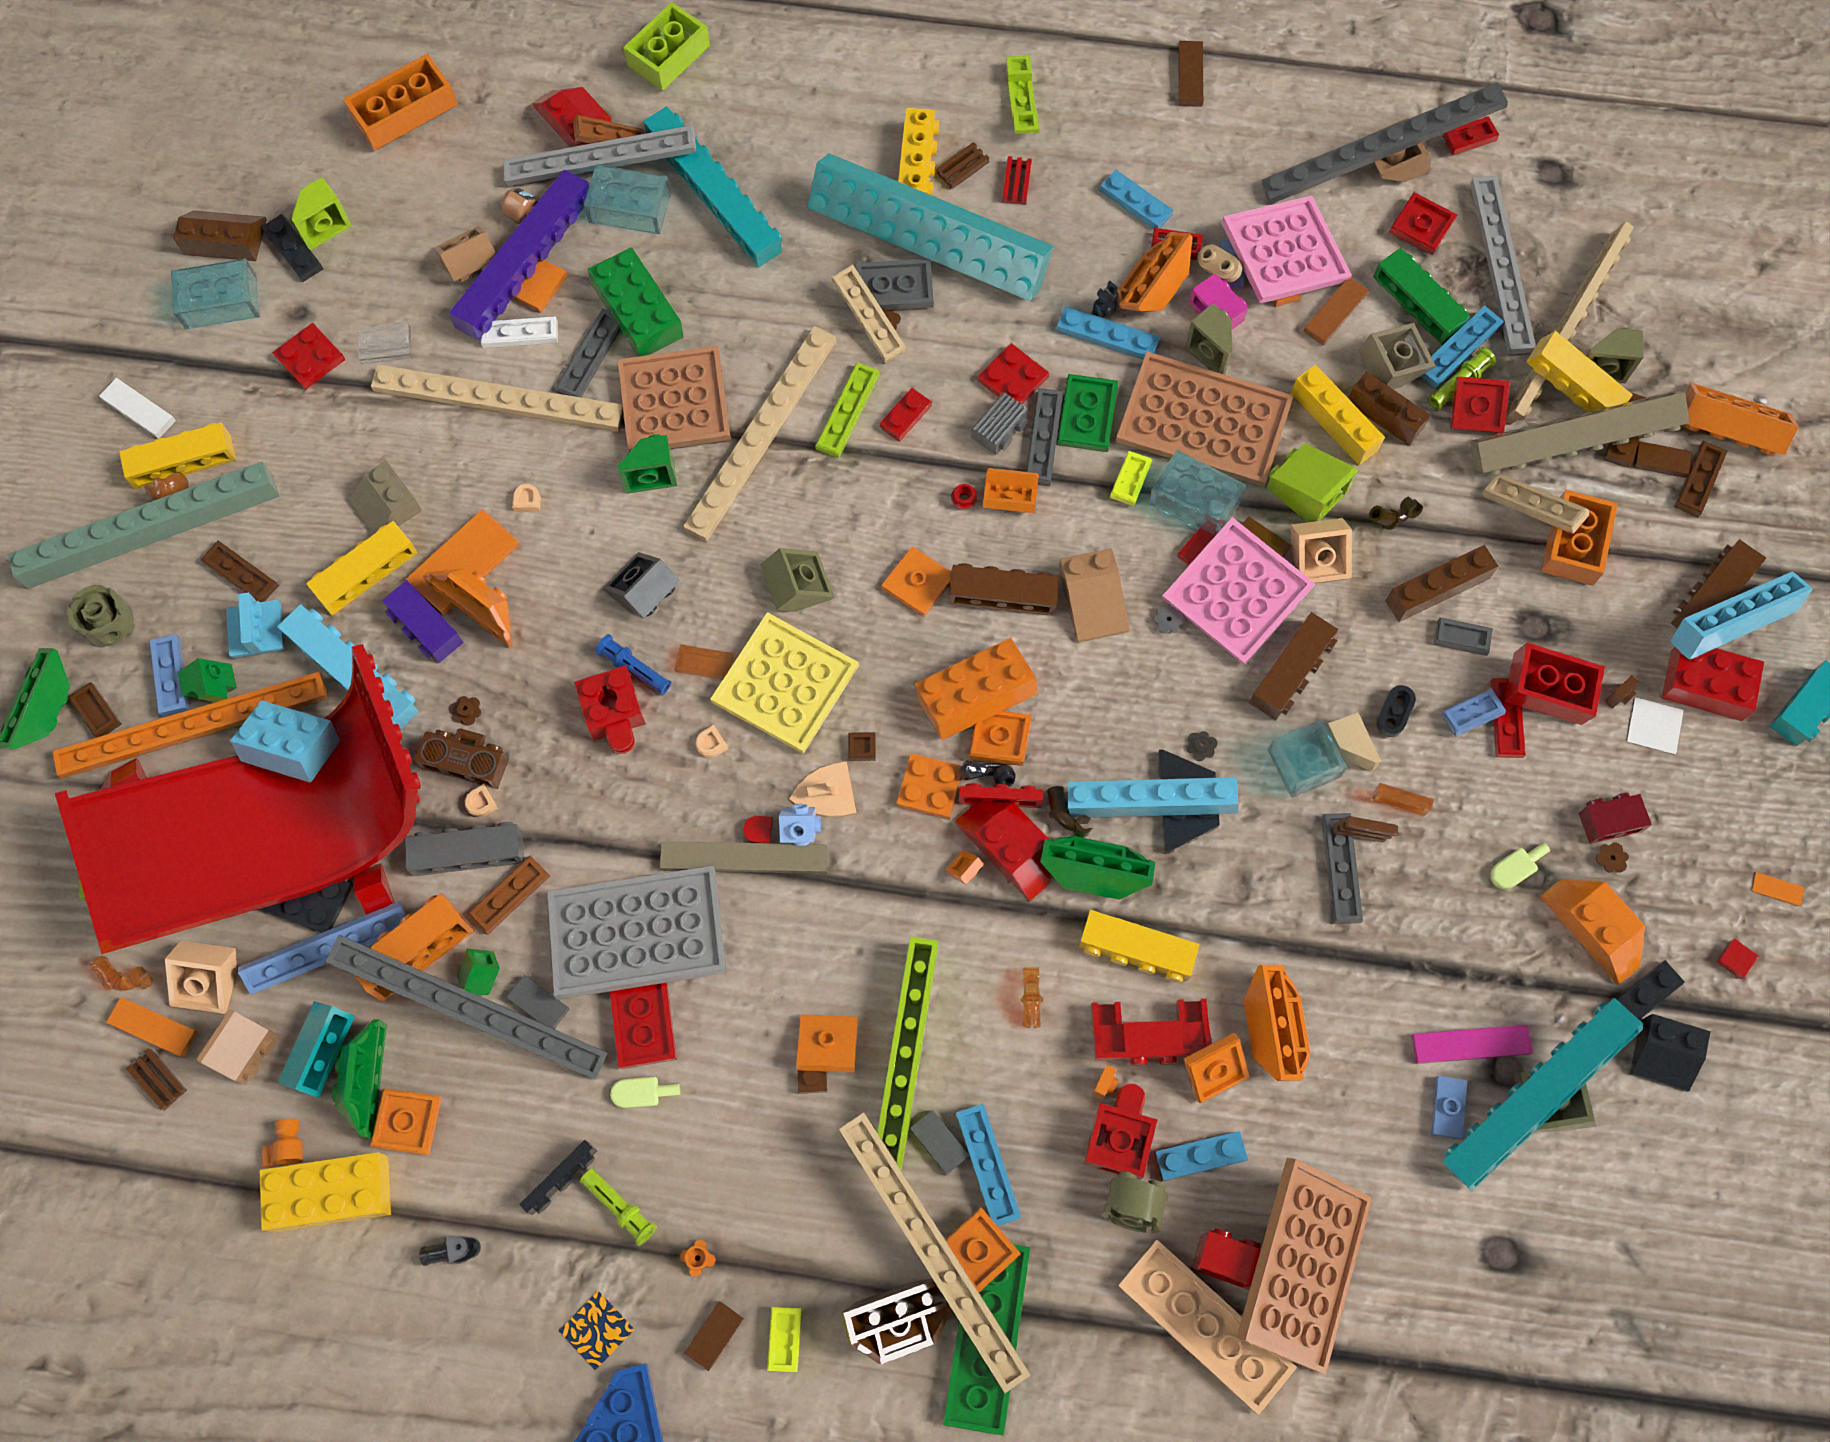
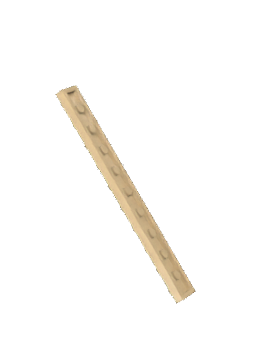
(1573, 316)
(498, 398)
(759, 434)
(935, 1253)

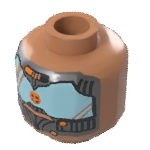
(517, 204)

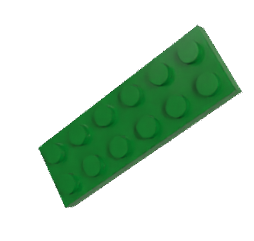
(974, 1394)

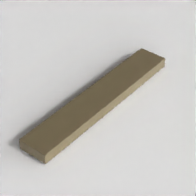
(744, 857)

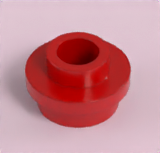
(964, 489)

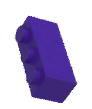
(421, 622)

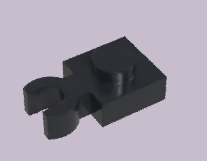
(1107, 301)

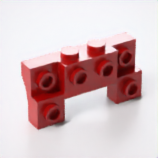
(1150, 1040)

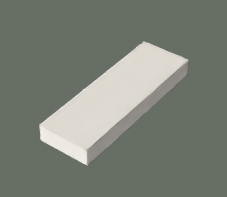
(521, 332)
(137, 408)

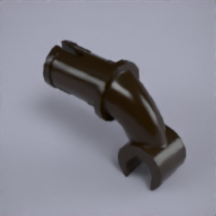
(1391, 518)
(1062, 815)

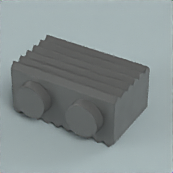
(1000, 423)

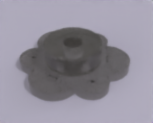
(1201, 752)

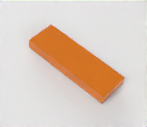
(152, 1027)

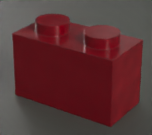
(1614, 818)

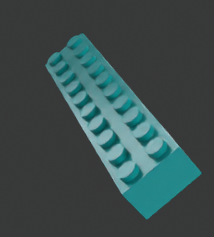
(929, 226)

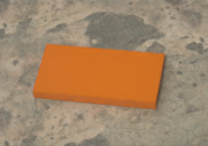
(475, 547)

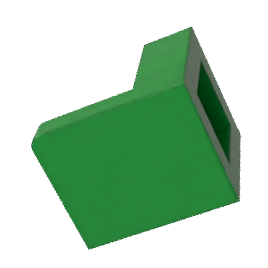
(478, 971)

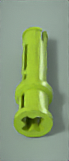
(1479, 363)
(627, 1215)

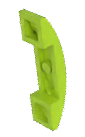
(1021, 95)

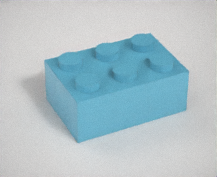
(285, 741)

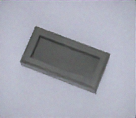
(1463, 636)
(538, 1002)
(939, 1142)

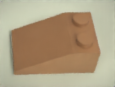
(1094, 595)

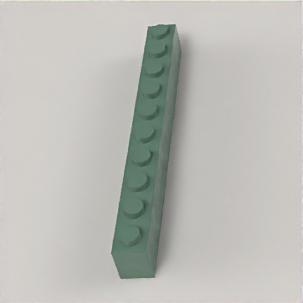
(143, 525)

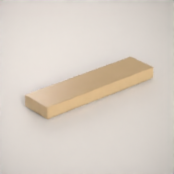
(869, 313)
(1536, 503)

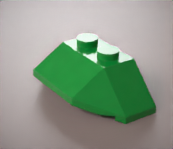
(36, 701)
(1097, 867)
(360, 1078)

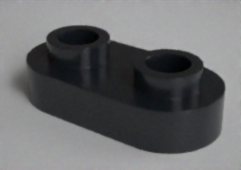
(1395, 712)

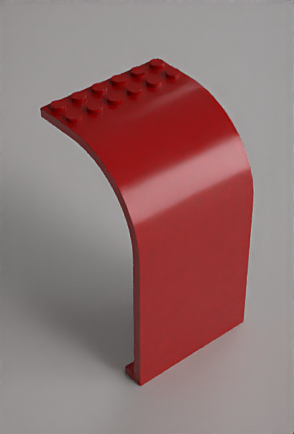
(240, 835)

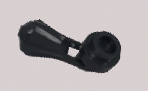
(1001, 772)

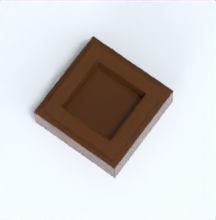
(862, 746)

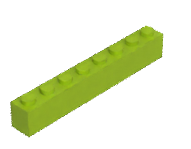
(907, 1046)

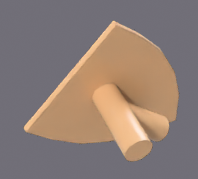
(827, 790)

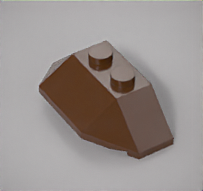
(897, 1320)

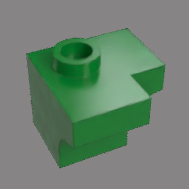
(207, 680)

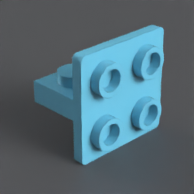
(254, 627)

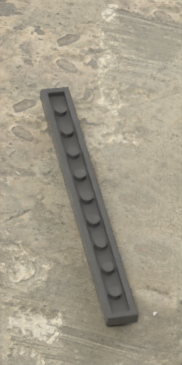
(1384, 143)
(466, 1006)

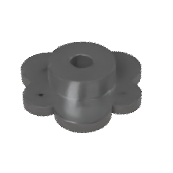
(1164, 613)

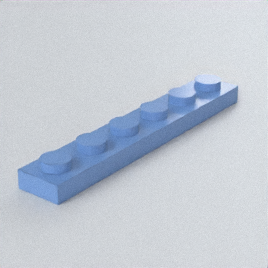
(315, 950)

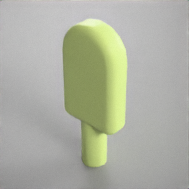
(1517, 867)
(641, 1092)

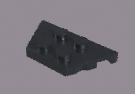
(1184, 828)

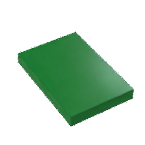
(1087, 413)

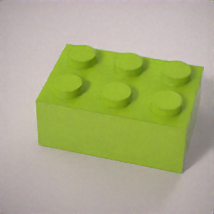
(667, 46)

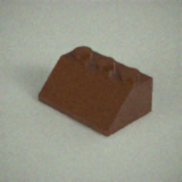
(219, 235)

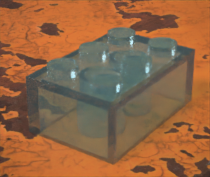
(627, 199)
(215, 294)
(1196, 493)

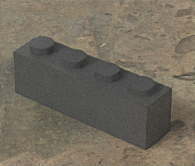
(464, 849)

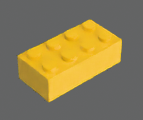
(325, 1192)

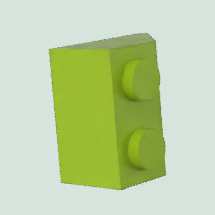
(319, 214)

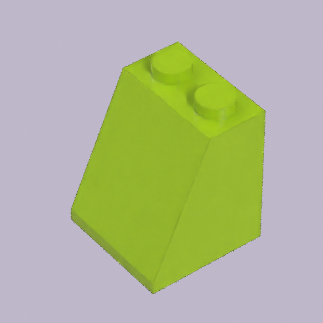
(1311, 482)

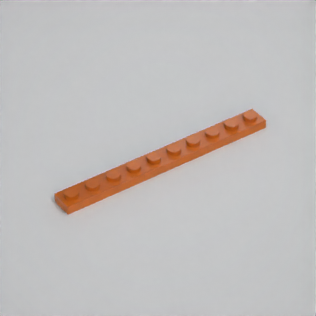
(185, 726)

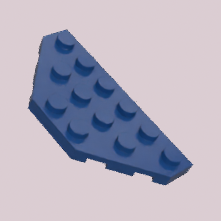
(625, 1410)

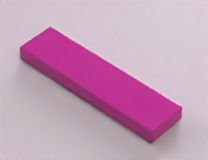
(1471, 1044)

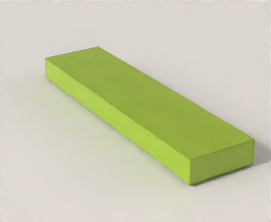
(847, 410)

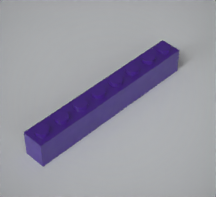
(519, 255)

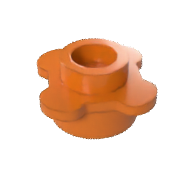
(688, 1256)

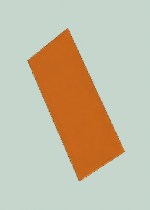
(1778, 889)

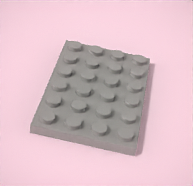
(635, 932)

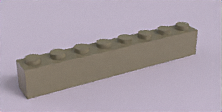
(1579, 432)

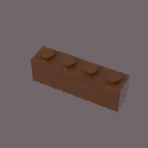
(1722, 580)
(1441, 583)
(1003, 589)
(1293, 666)

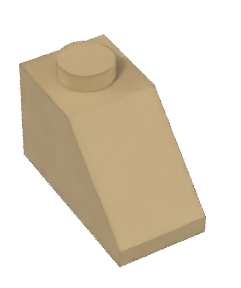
(1354, 742)

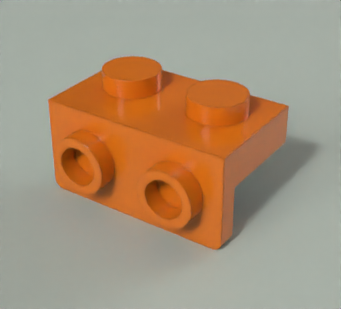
(1010, 490)

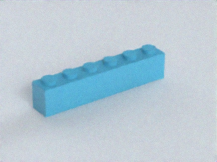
(1740, 615)
(335, 658)
(1153, 797)

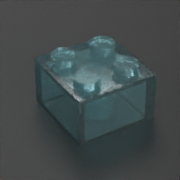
(1307, 758)

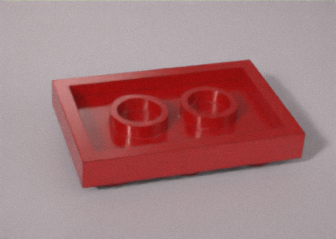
(643, 1025)

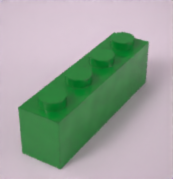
(1421, 295)

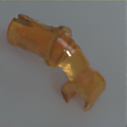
(115, 980)
(1031, 997)

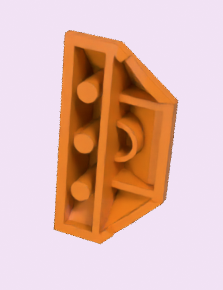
(1157, 274)
(474, 599)
(1599, 923)
(1277, 1024)

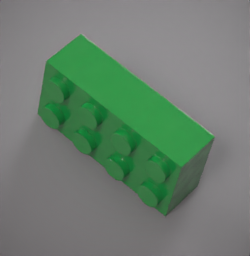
(636, 302)

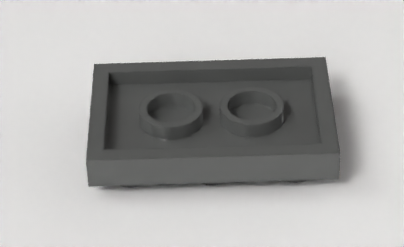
(899, 283)

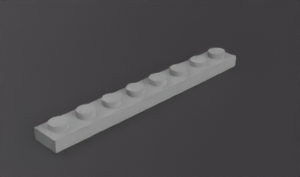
(607, 153)
(1502, 265)

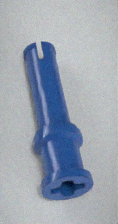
(623, 656)

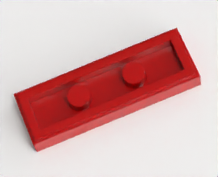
(1508, 727)

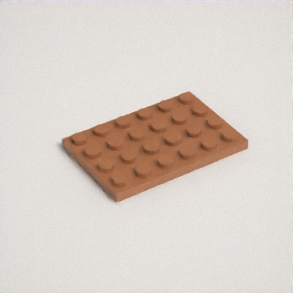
(1205, 417)
(1305, 1266)

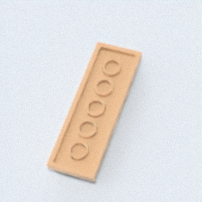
(1204, 1326)

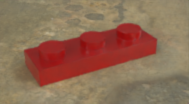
(1026, 796)

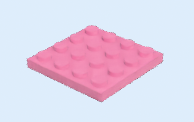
(1285, 249)
(1238, 591)

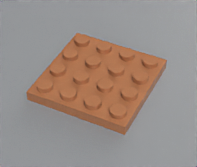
(675, 397)

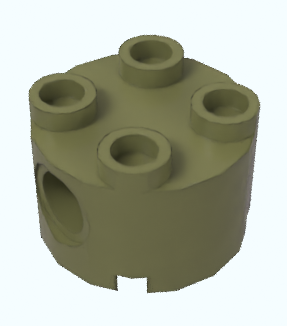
(100, 615)
(1135, 1203)

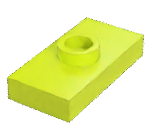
(1131, 478)
(784, 1339)

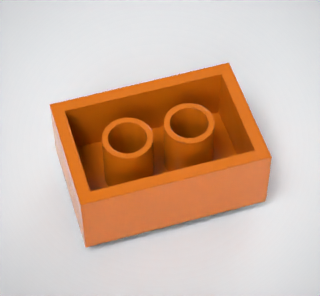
(1585, 552)

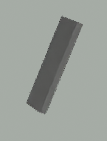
(589, 355)
(1044, 434)
(1341, 872)

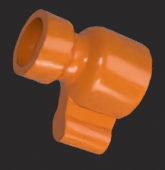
(287, 1148)

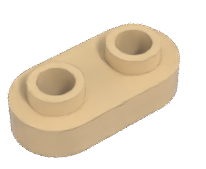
(1217, 262)

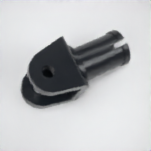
(453, 1250)

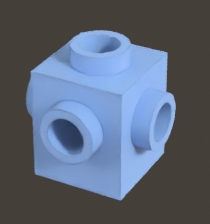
(799, 824)

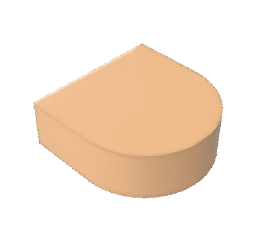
(526, 498)
(710, 743)
(480, 802)

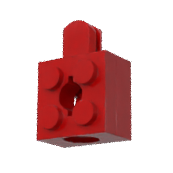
(611, 707)
(1121, 1134)

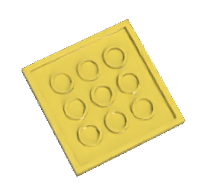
(785, 682)

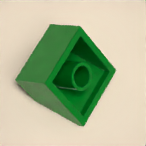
(648, 465)

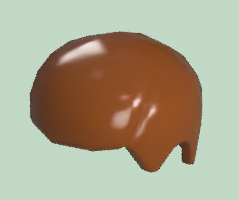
(170, 485)

